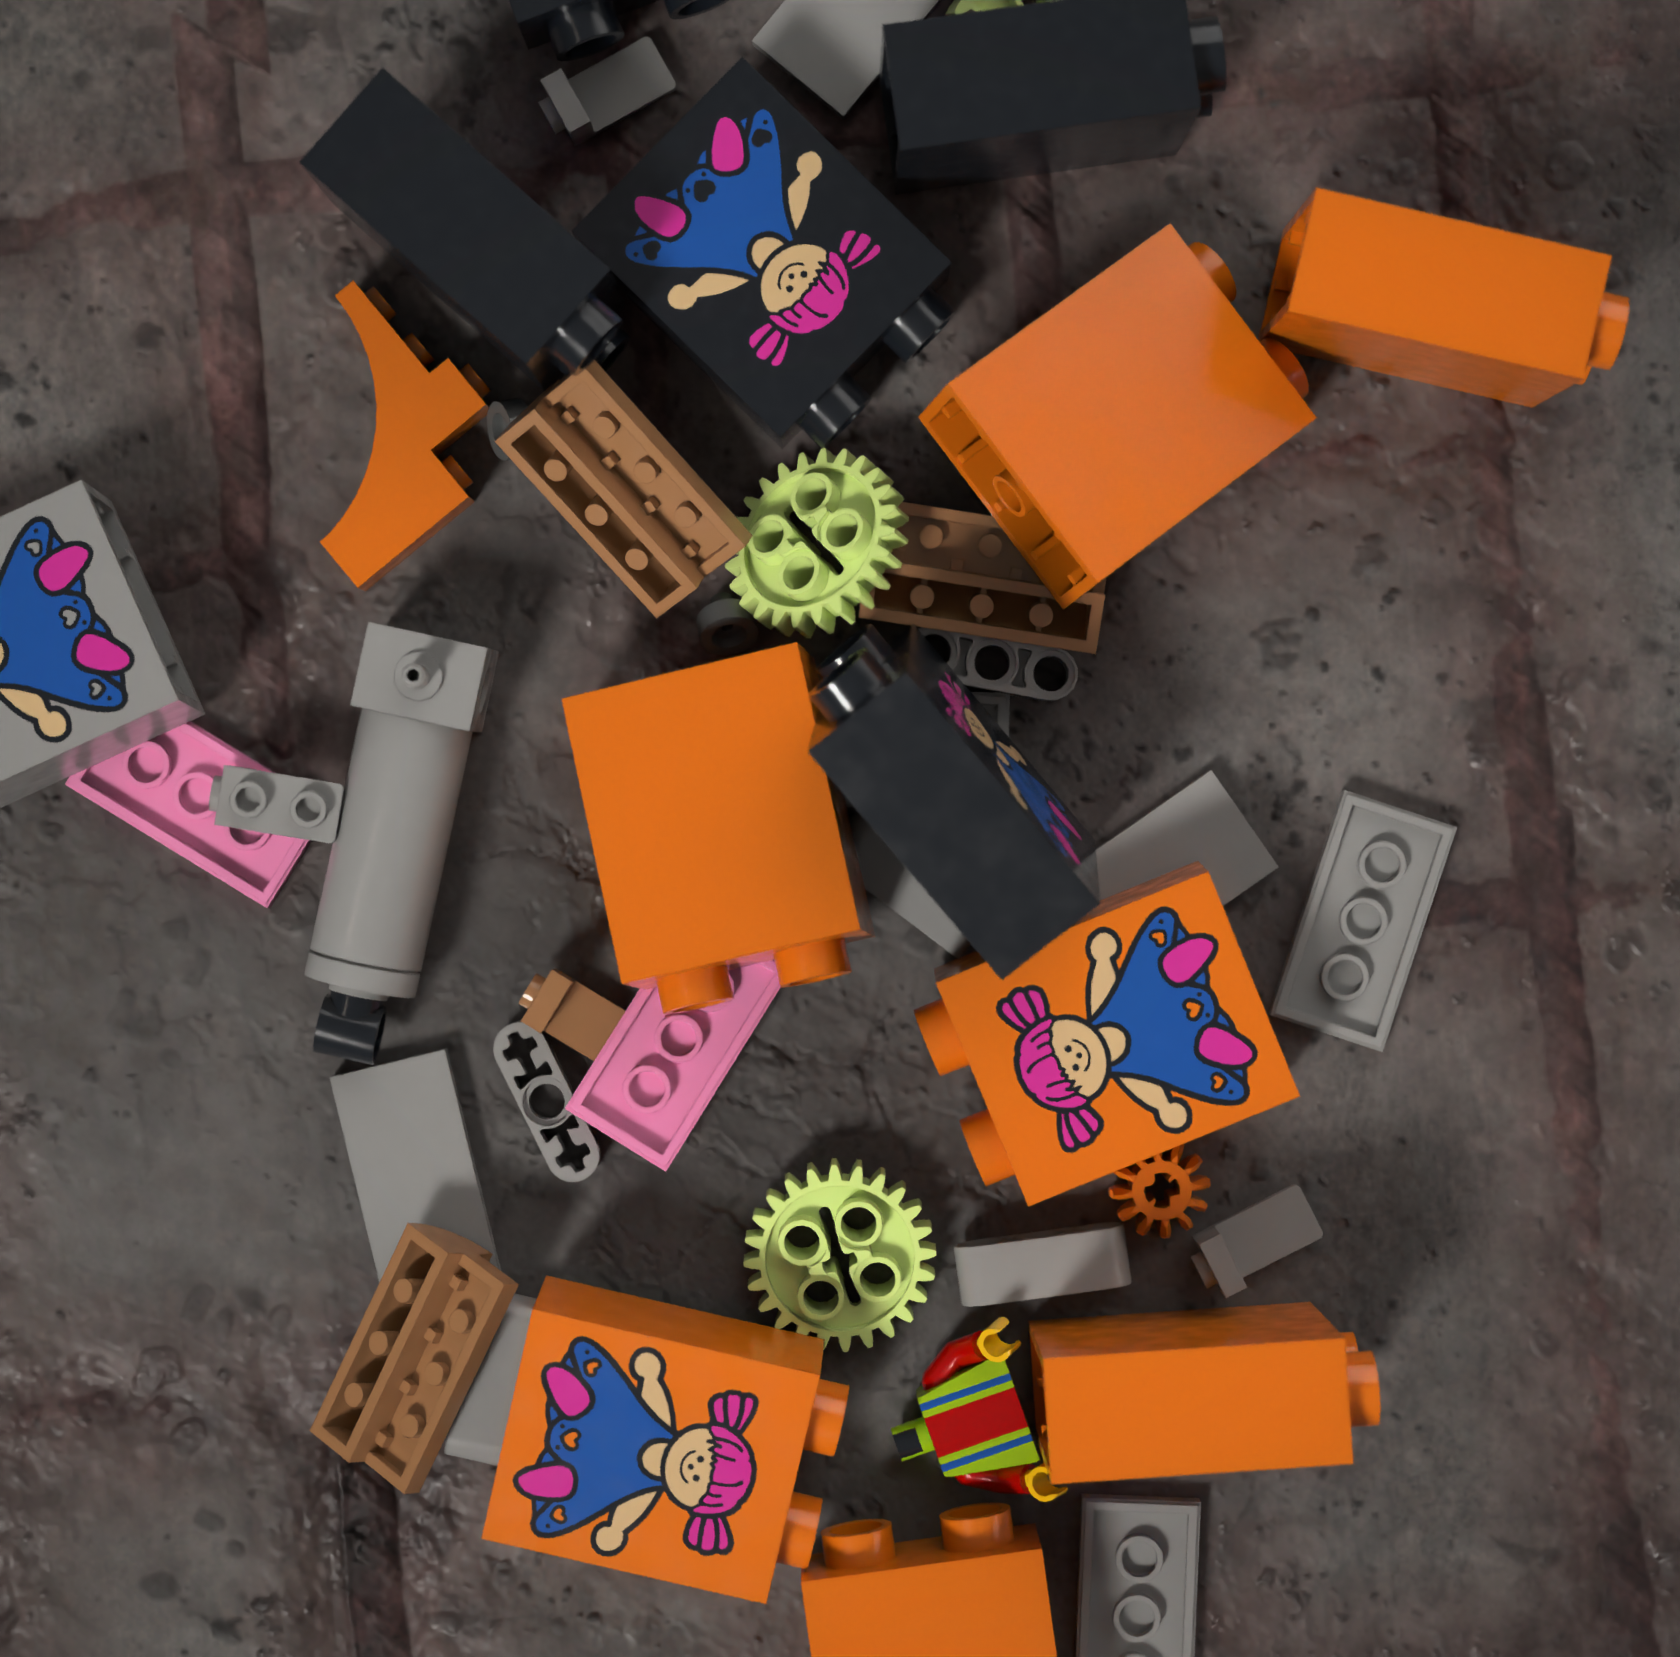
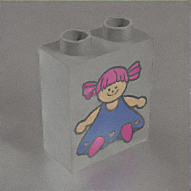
(79, 644)

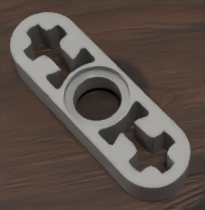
(515, 1067)

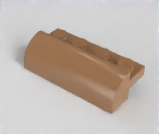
(623, 487)
(973, 581)
(414, 1355)

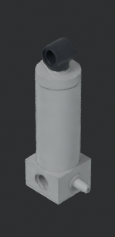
(394, 828)

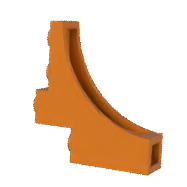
(418, 416)

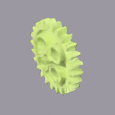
(850, 514)
(791, 1269)

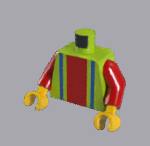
(976, 1419)

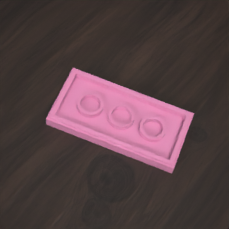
(166, 795)
(667, 1067)

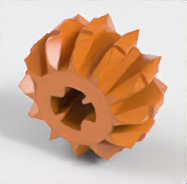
(1175, 1198)

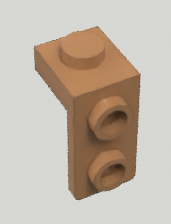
(570, 1012)

